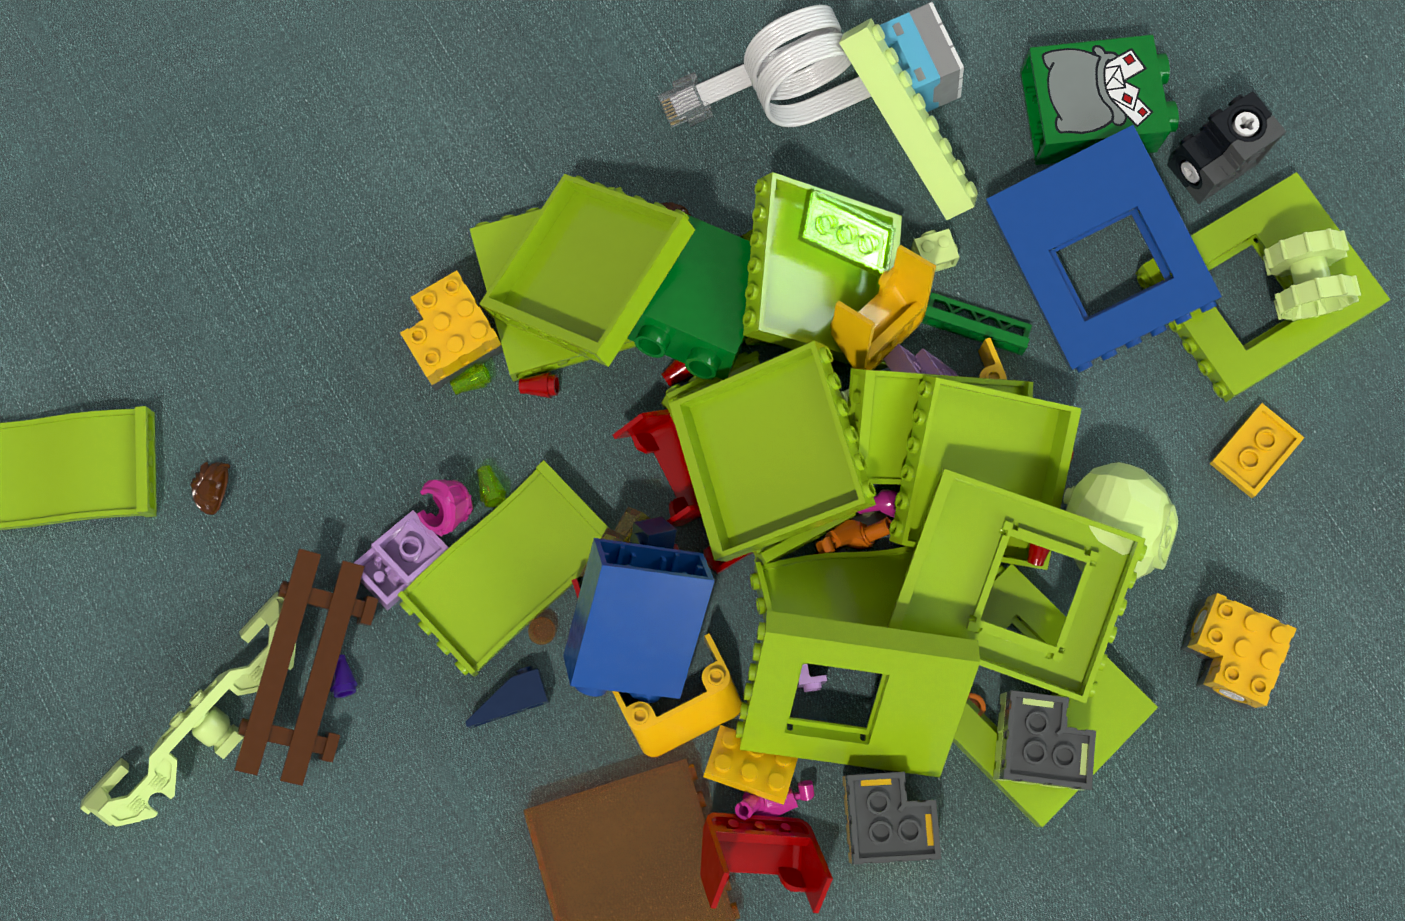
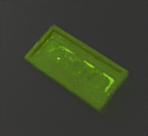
(846, 233)

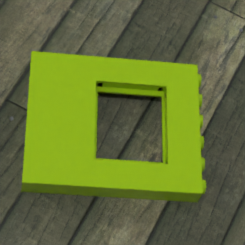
(1270, 217)
(958, 565)
(914, 708)
(1112, 712)

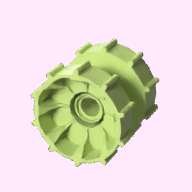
(1308, 261)

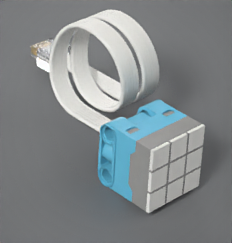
(916, 37)

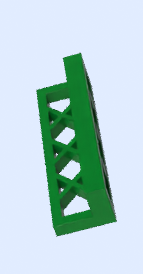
(974, 328)

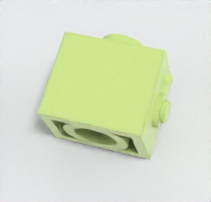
(937, 248)

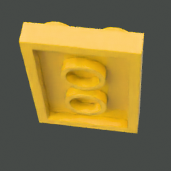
(1256, 450)
(749, 771)

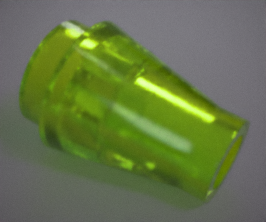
(471, 379)
(490, 488)

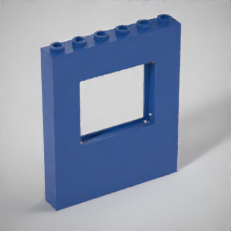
(1078, 200)

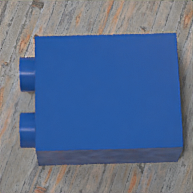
(637, 620)

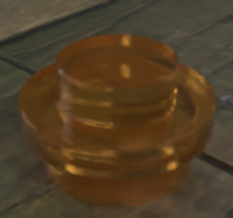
(541, 631)

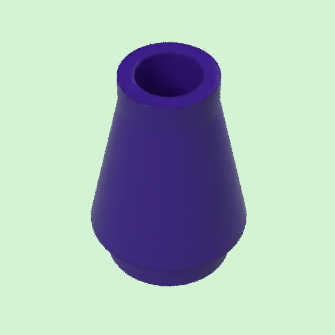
(343, 681)

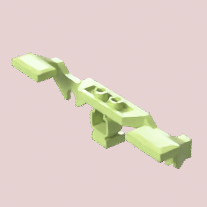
(207, 725)

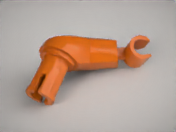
(853, 534)

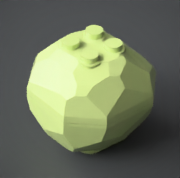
(1129, 502)

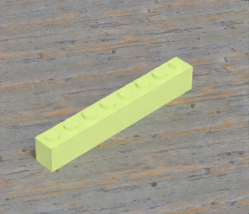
(908, 118)

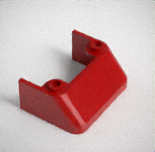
(657, 434)
(763, 847)

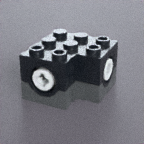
(1226, 146)

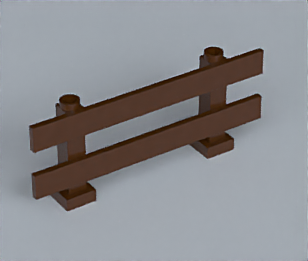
(304, 738)

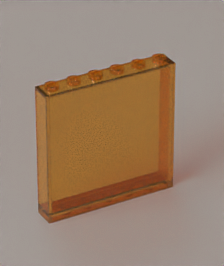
(627, 850)

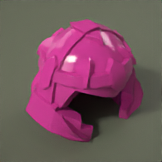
(453, 505)

